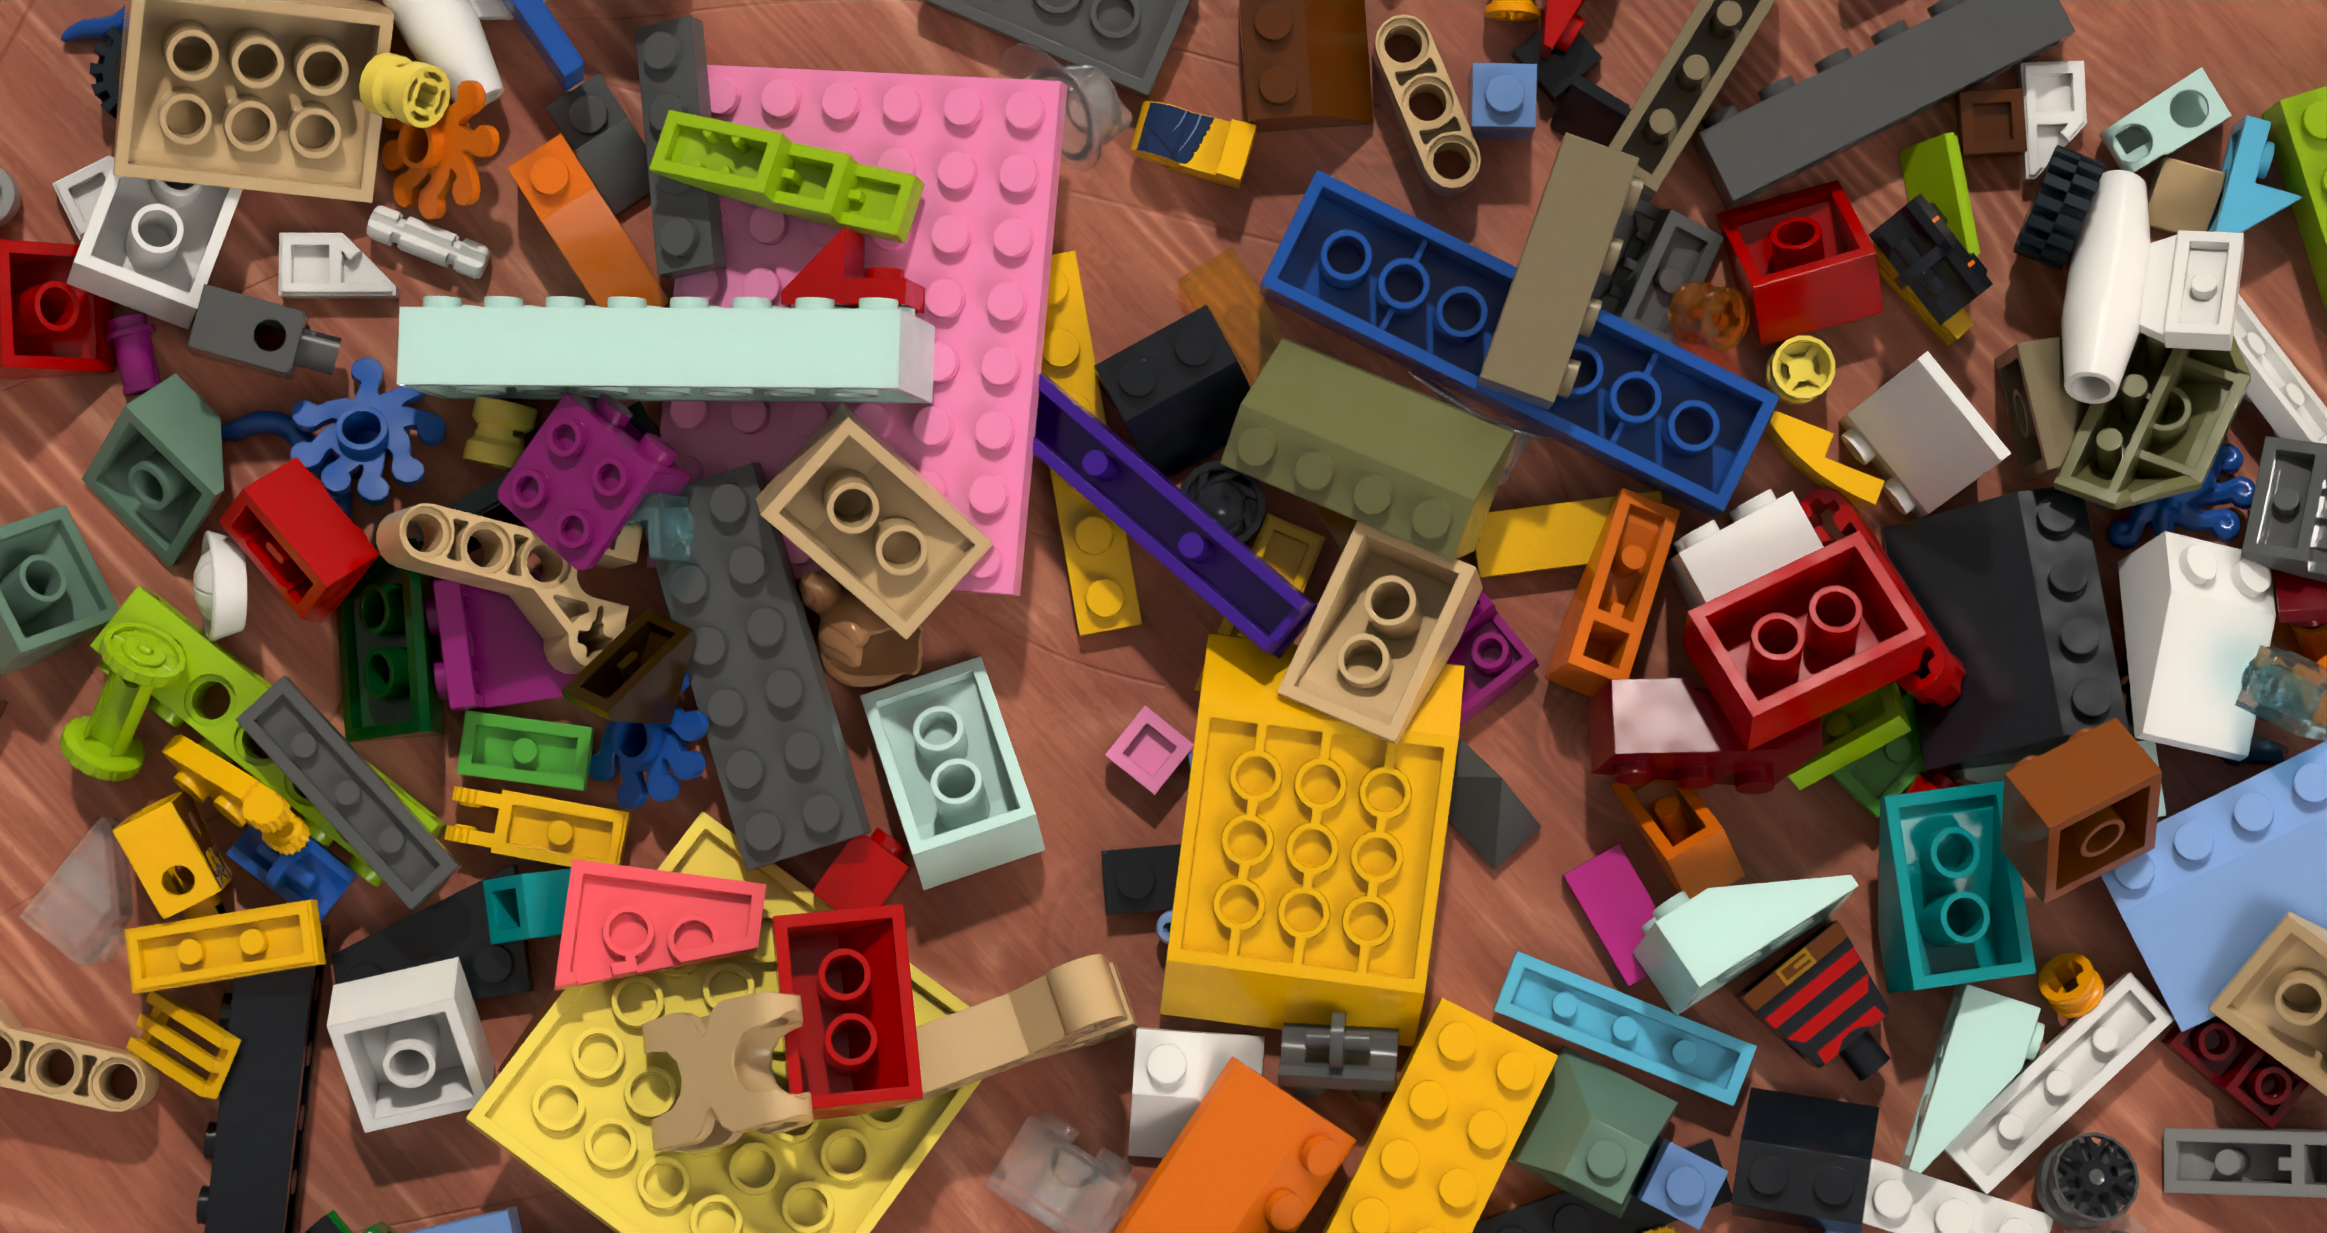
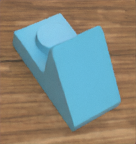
(2241, 199)

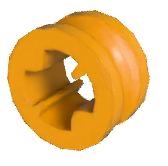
(1512, 10)
(2083, 997)

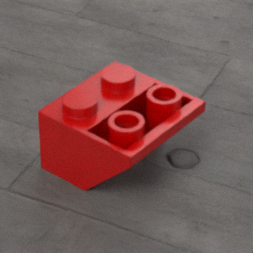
(300, 540)

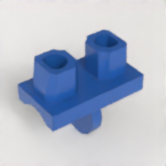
(306, 875)

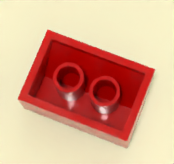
(856, 1009)

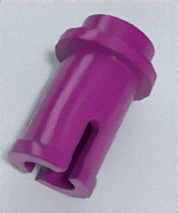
(134, 353)

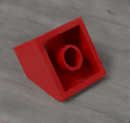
(1802, 262)
(44, 321)

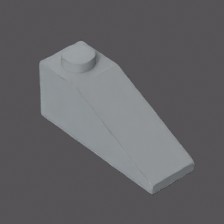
(2246, 1161)

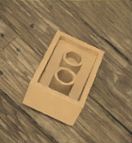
(872, 521)
(1381, 633)
(2282, 998)

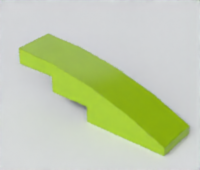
(786, 176)

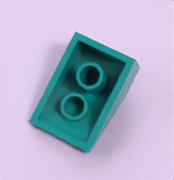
(1948, 892)

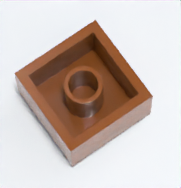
(2080, 809)

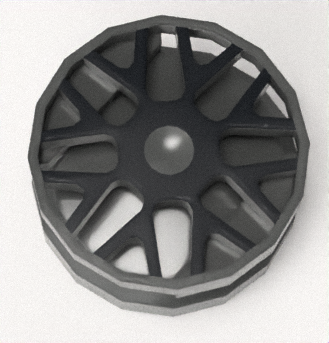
(2086, 1181)

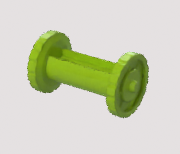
(106, 740)

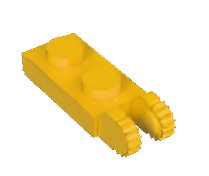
(236, 795)
(544, 828)

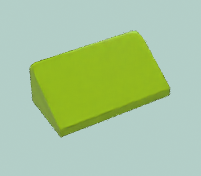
(1939, 175)

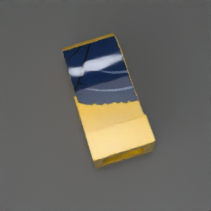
(1193, 143)

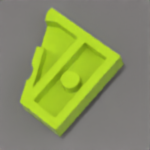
(1855, 732)

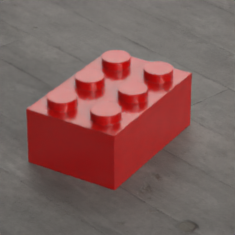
(1803, 640)

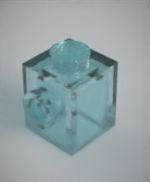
(2286, 692)

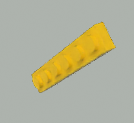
(1092, 542)

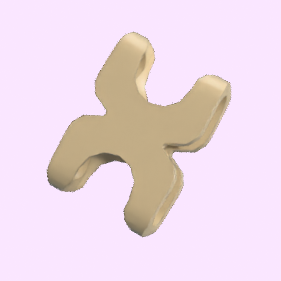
(727, 1072)

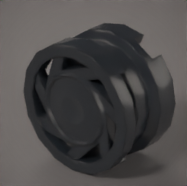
(1229, 497)

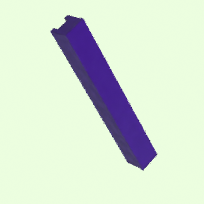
(1168, 522)

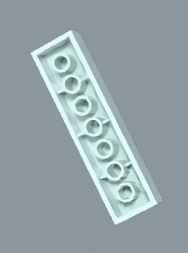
(667, 352)

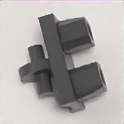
(1338, 1058)

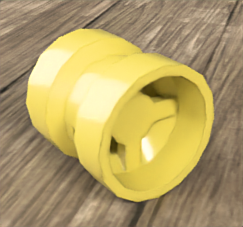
(404, 90)
(1807, 361)
(499, 433)

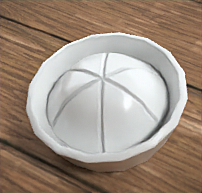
(221, 586)

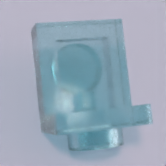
(669, 526)

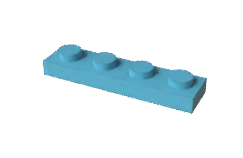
(1624, 1028)

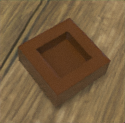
(1991, 123)

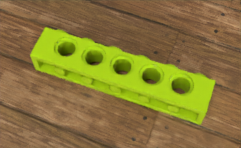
(183, 702)

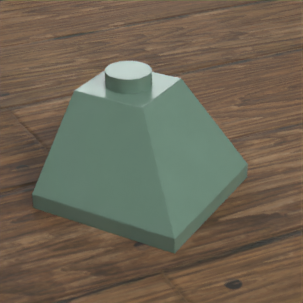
(162, 467)
(47, 589)
(1592, 1132)

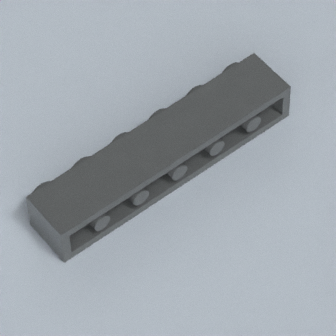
(1872, 91)

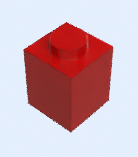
(864, 872)

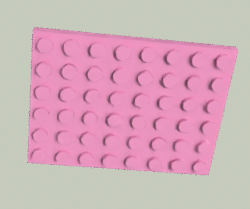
(974, 246)

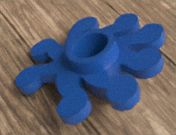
(365, 435)
(2185, 509)
(651, 749)

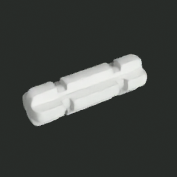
(428, 242)

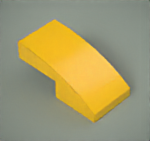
(1806, 450)

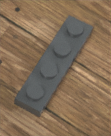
(676, 79)
(349, 792)

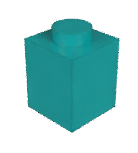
(526, 905)

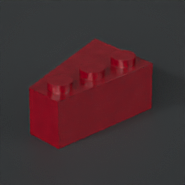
(1681, 735)

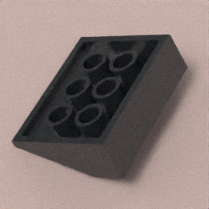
(2026, 616)

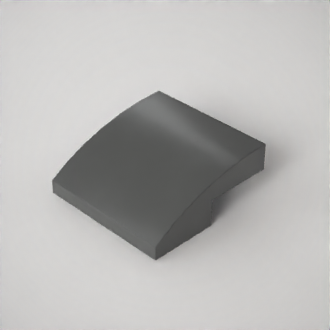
(1655, 260)
(2290, 509)

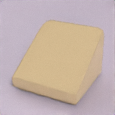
(2183, 196)

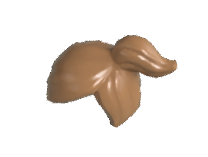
(854, 640)

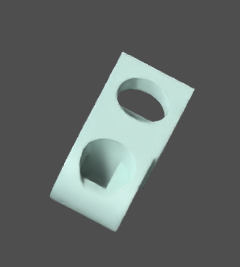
(2166, 123)

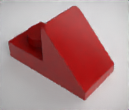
(839, 275)

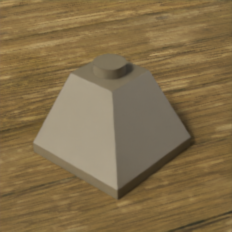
(2038, 406)

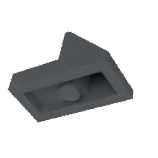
(604, 142)

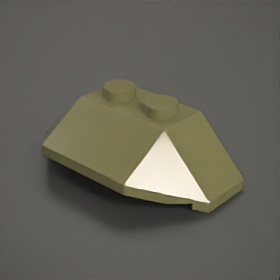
(2158, 428)

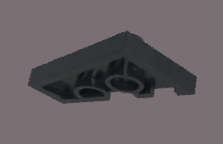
(442, 932)

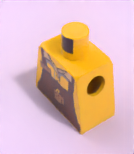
(173, 835)

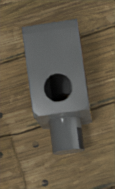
(229, 328)

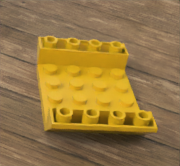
(1307, 854)

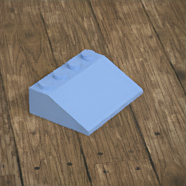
(2227, 880)

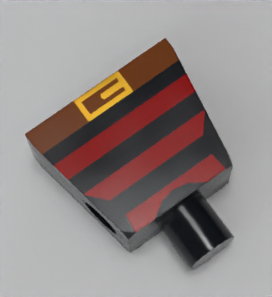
(1821, 1002)

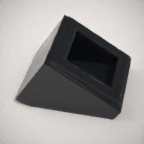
(1590, 113)

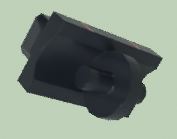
(1931, 259)

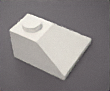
(1174, 1076)

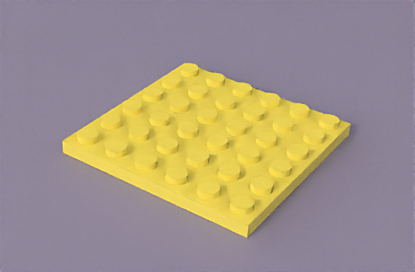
(585, 1096)

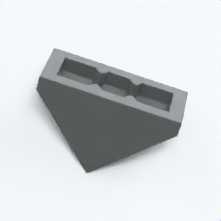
(1487, 809)

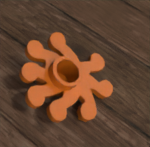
(441, 155)

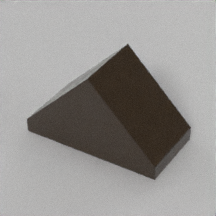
(637, 672)

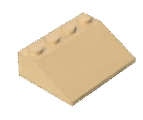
(251, 94)

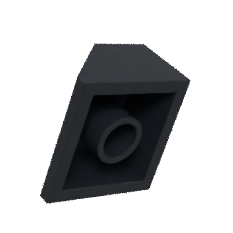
(1176, 391)
(1804, 1161)

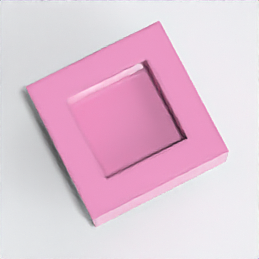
(1149, 750)

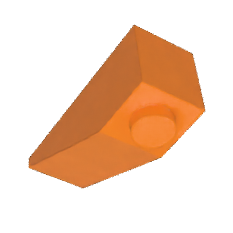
(584, 225)
(1614, 595)

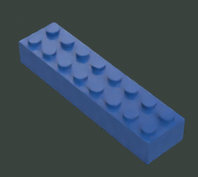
(1436, 310)

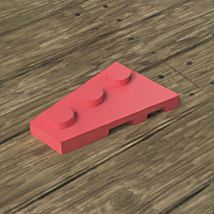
(651, 921)

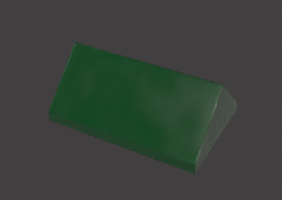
(389, 656)

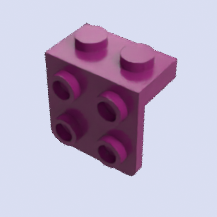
(587, 477)
(488, 650)

